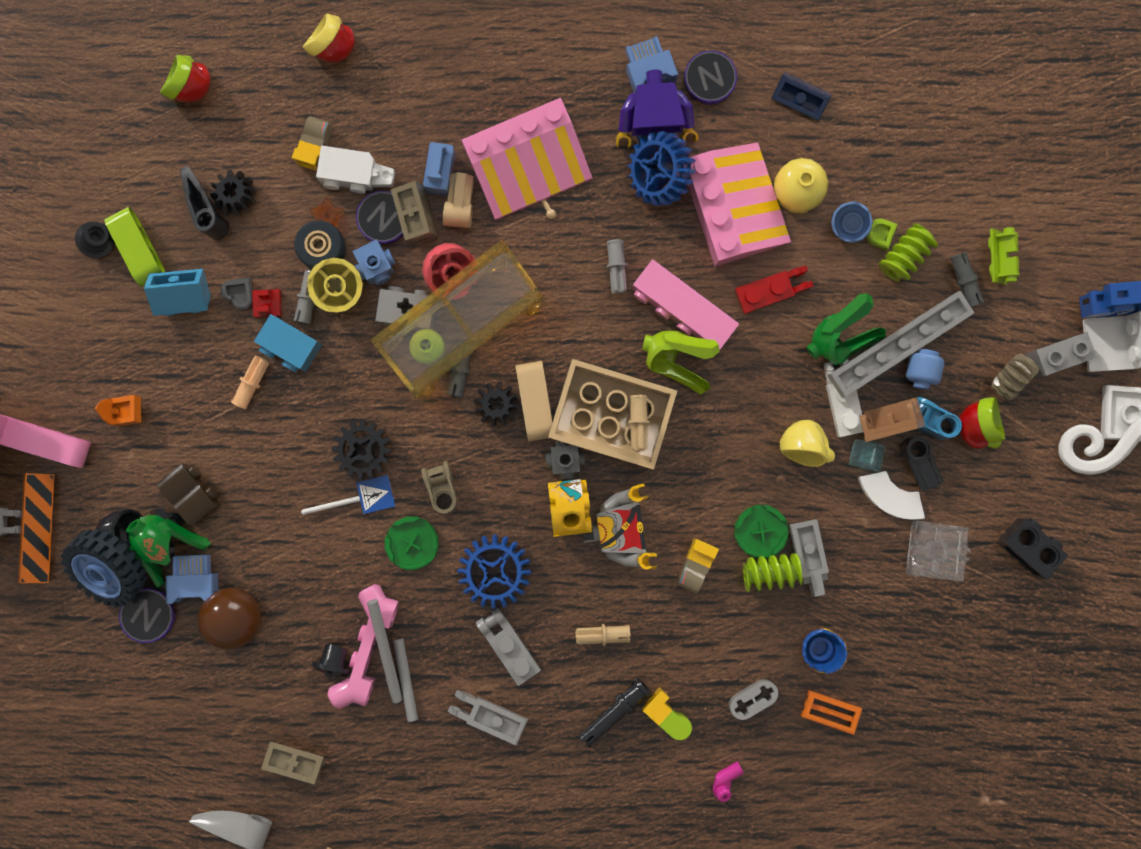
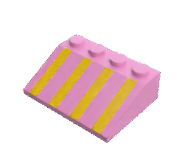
(527, 158)
(736, 203)

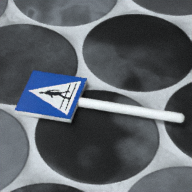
(373, 494)

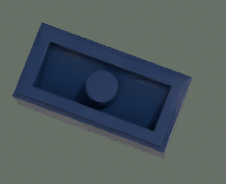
(801, 96)

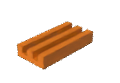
(853, 719)

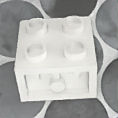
(1115, 342)

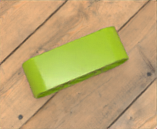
(134, 245)

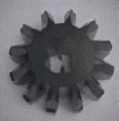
(243, 189)
(496, 395)

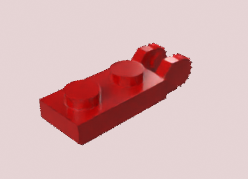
(771, 290)

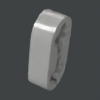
(749, 694)

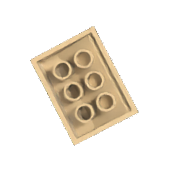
(597, 411)

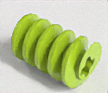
(907, 252)
(773, 571)

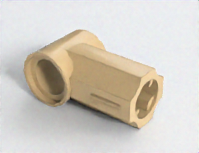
(458, 208)

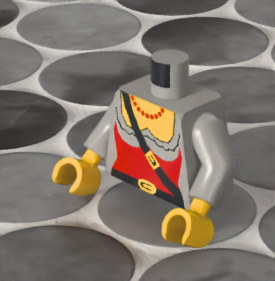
(621, 529)

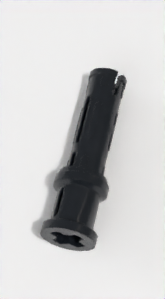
(625, 703)

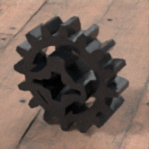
(353, 458)

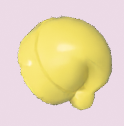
(806, 444)

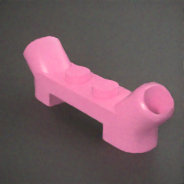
(359, 686)

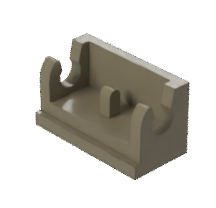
(414, 212)
(293, 763)

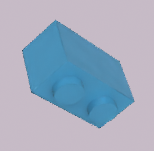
(177, 292)
(287, 343)

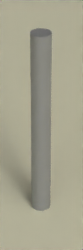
(384, 650)

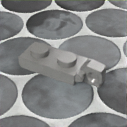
(810, 549)

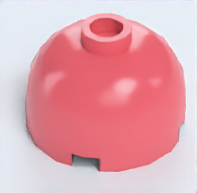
(444, 263)

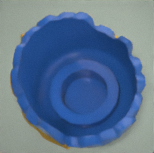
(824, 651)

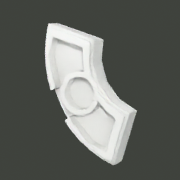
(890, 498)

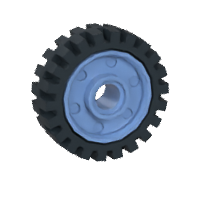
(104, 568)

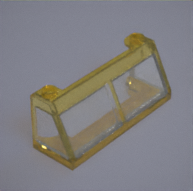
(458, 318)

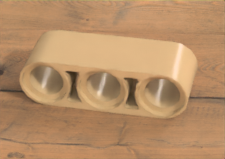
(534, 400)

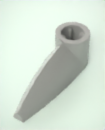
(236, 827)

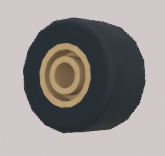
(310, 234)

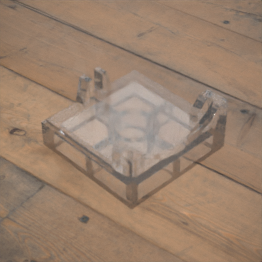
(937, 551)

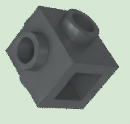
(565, 471)

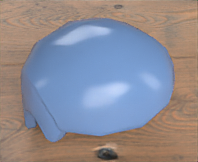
(851, 222)

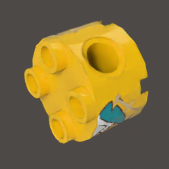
(569, 507)

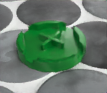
(761, 531)
(411, 543)

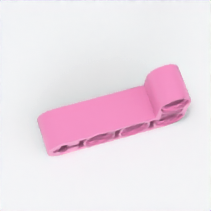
(43, 442)

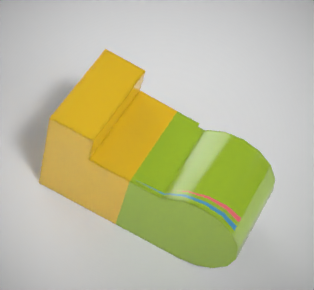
(672, 722)

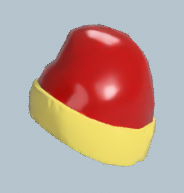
(330, 40)

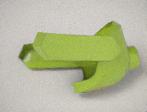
(663, 350)

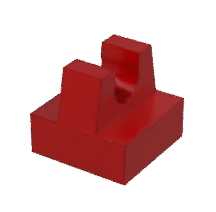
(266, 303)

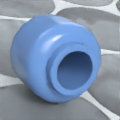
(925, 369)

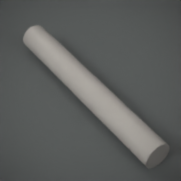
(405, 680)

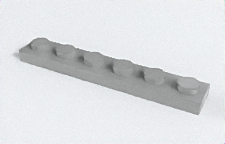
(900, 344)

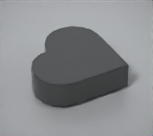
(239, 292)

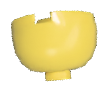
(801, 185)
(334, 285)

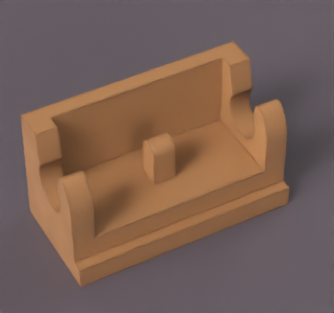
(892, 419)

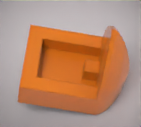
(120, 410)

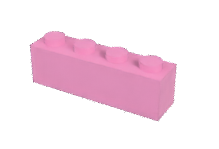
(683, 305)

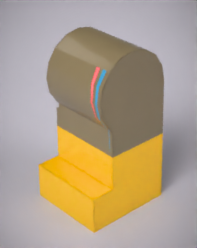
(315, 134)
(696, 565)

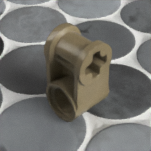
(440, 486)

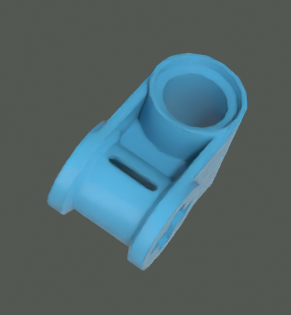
(933, 417)

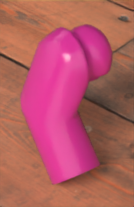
(723, 781)

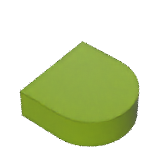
(881, 233)

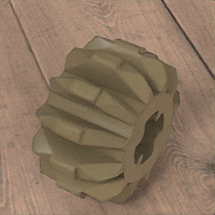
(1015, 376)

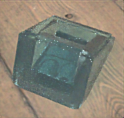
(867, 455)

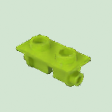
(1002, 267)

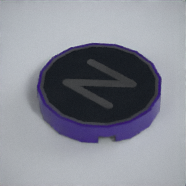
(710, 77)
(379, 218)
(147, 616)

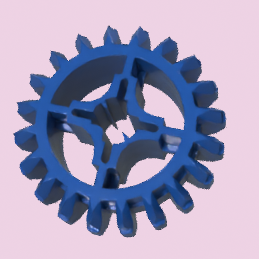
(649, 172)
(480, 590)

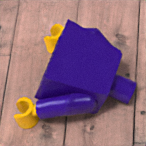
(656, 109)

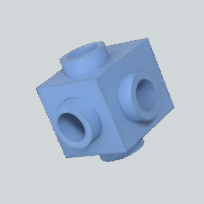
(370, 255)

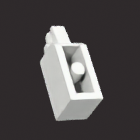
(352, 170)

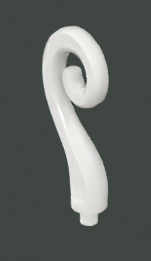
(1117, 455)

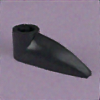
(201, 207)

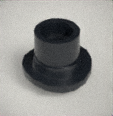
(94, 240)
(332, 662)

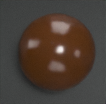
(229, 618)

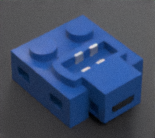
(1112, 301)

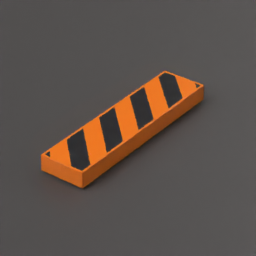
(36, 528)

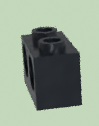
(1029, 553)

